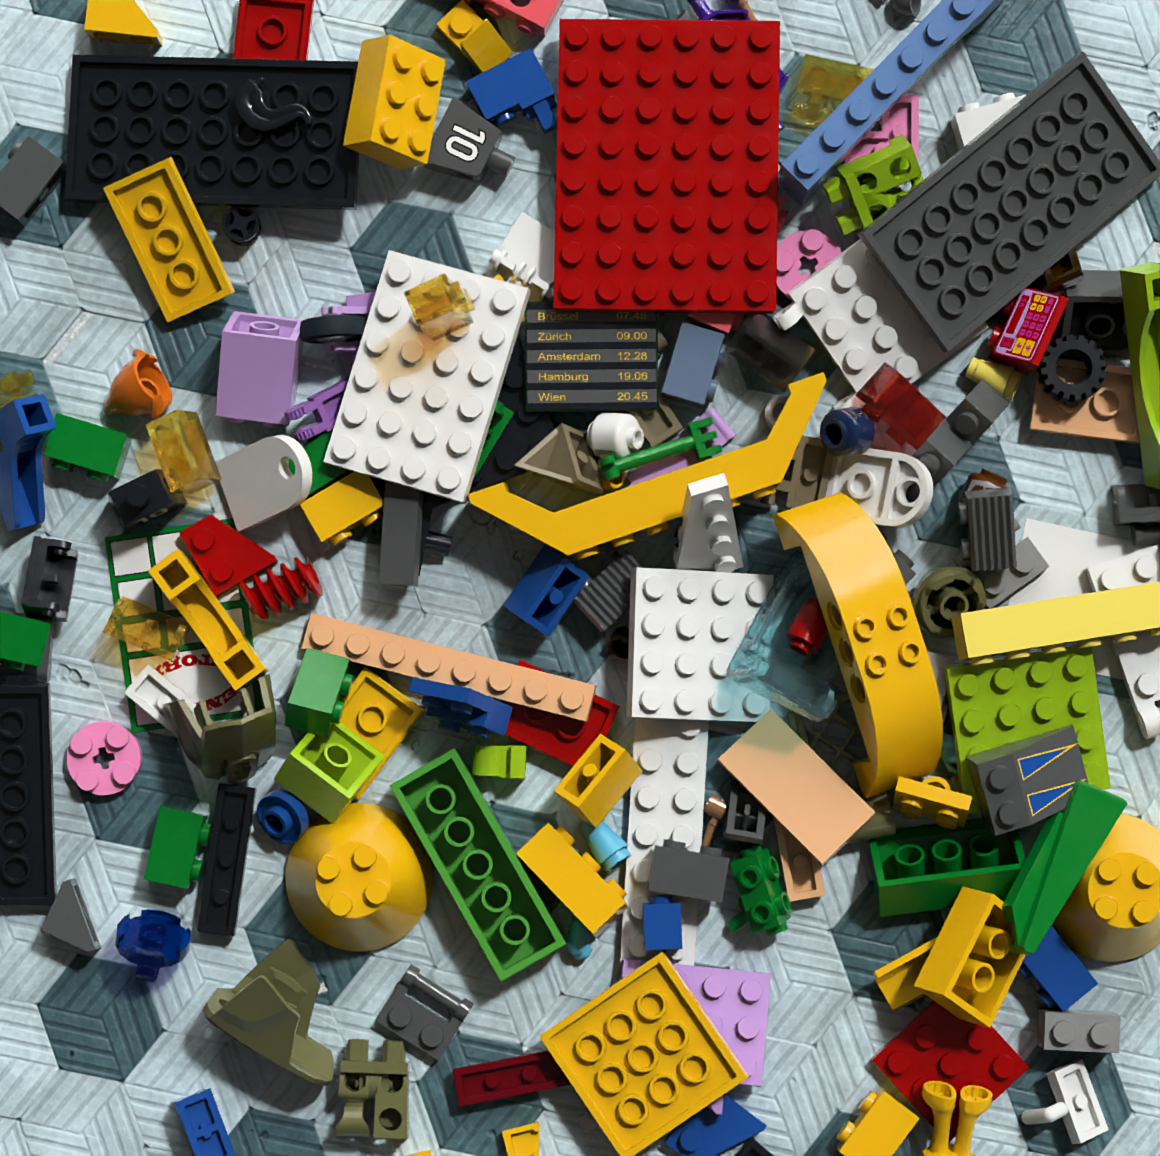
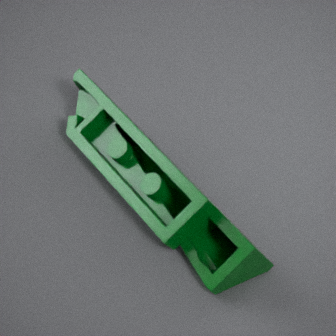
(1058, 863)

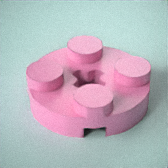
(800, 245)
(121, 770)

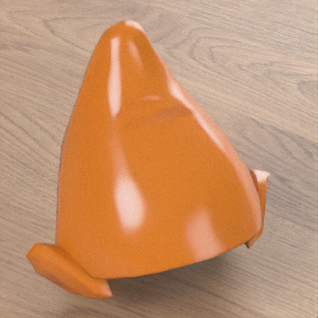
(139, 389)

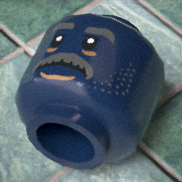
(847, 431)

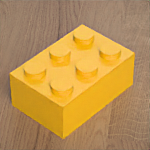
(394, 102)
(971, 959)

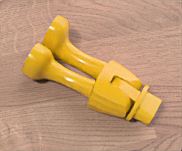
(941, 1098)

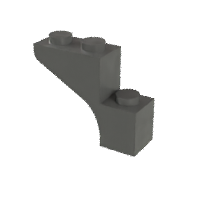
(958, 433)

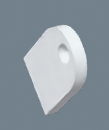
(260, 480)
(879, 485)

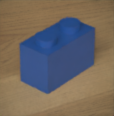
(546, 590)
(1057, 972)

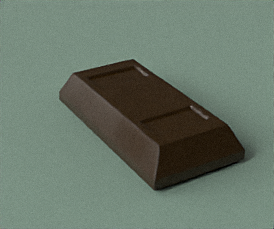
(1064, 272)

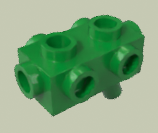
(761, 895)

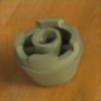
(944, 594)

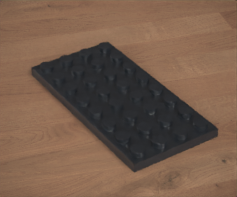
(156, 108)

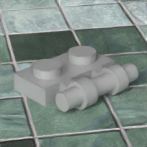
(1003, 582)

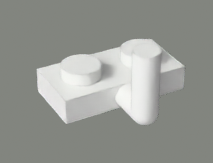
(1074, 1104)

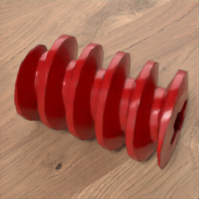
(282, 589)

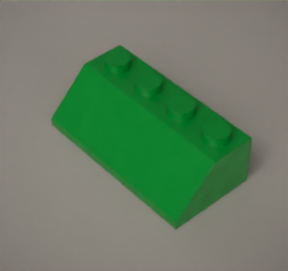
(930, 864)

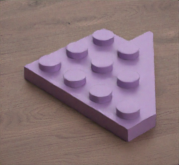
(737, 1008)

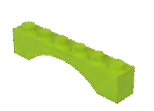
(1142, 318)

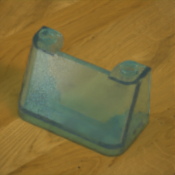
(768, 663)

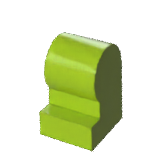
(499, 761)

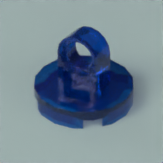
(152, 942)

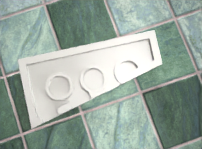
(709, 529)

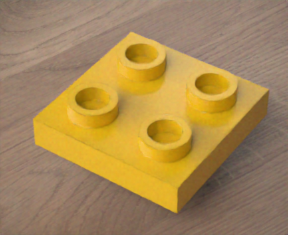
(933, 800)

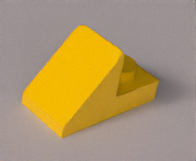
(474, 37)

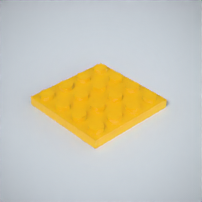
(644, 1056)

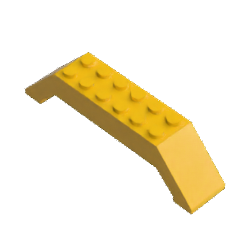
(660, 499)

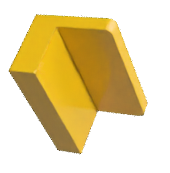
(898, 977)

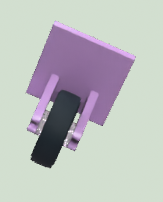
(339, 325)

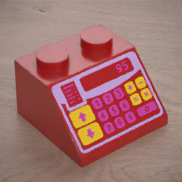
(1027, 329)

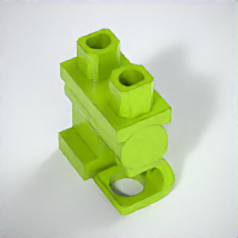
(867, 184)

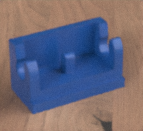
(203, 1125)

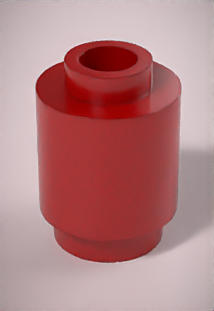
(808, 629)

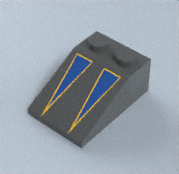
(1026, 779)

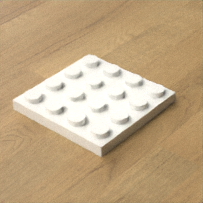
(683, 641)

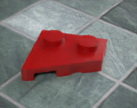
(224, 554)

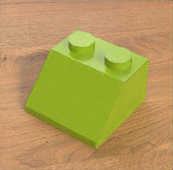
(329, 770)

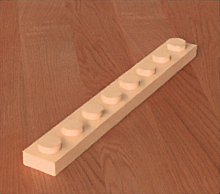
(451, 667)

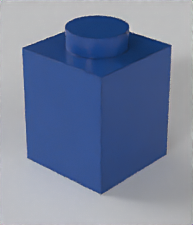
(662, 923)

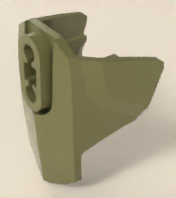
(230, 746)
(273, 1013)

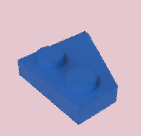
(710, 1133)

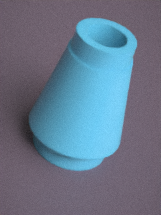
(607, 847)

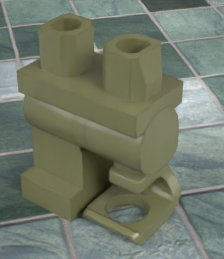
(375, 1080)

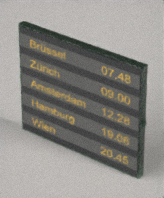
(590, 360)

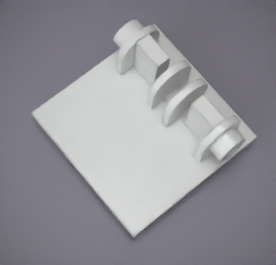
(526, 258)

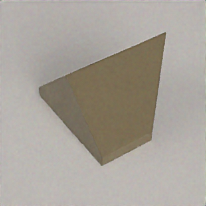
(564, 460)

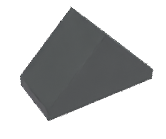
(744, 816)
(70, 918)

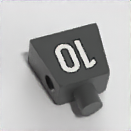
(467, 145)

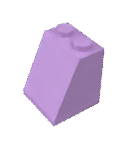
(258, 368)

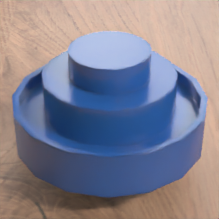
(282, 816)

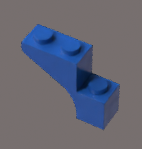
(23, 432)

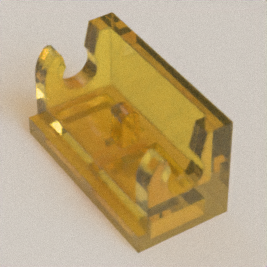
(147, 628)

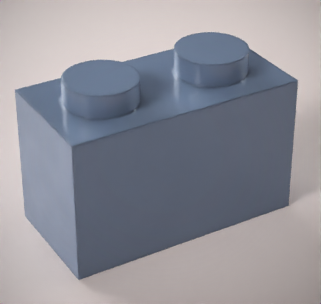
(693, 366)

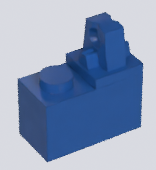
(512, 88)

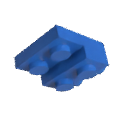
(462, 708)

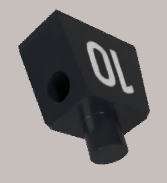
(143, 500)

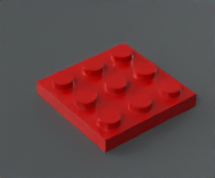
(949, 1051)

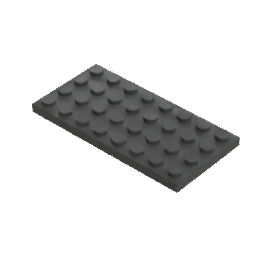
(1012, 202)

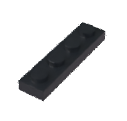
(227, 859)

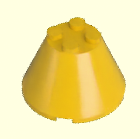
(359, 878)
(1118, 898)

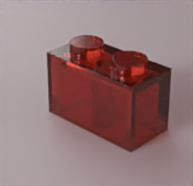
(900, 407)

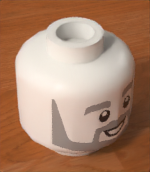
(614, 435)

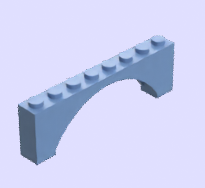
(847, 125)

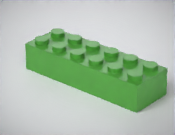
(478, 864)

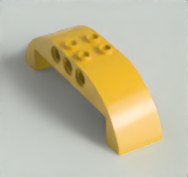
(872, 638)

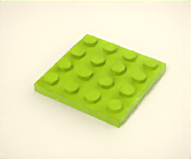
(1023, 699)

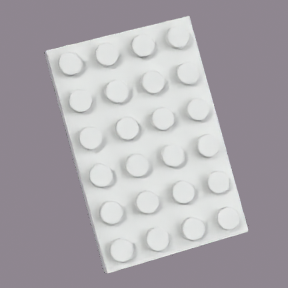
(419, 404)

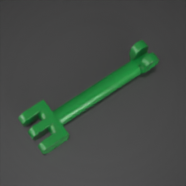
(611, 467)

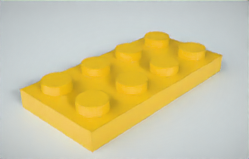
(169, 239)

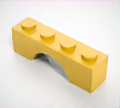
(209, 620)

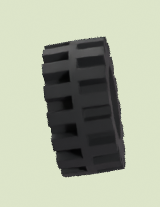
(1090, 355)

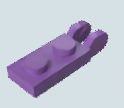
(325, 408)

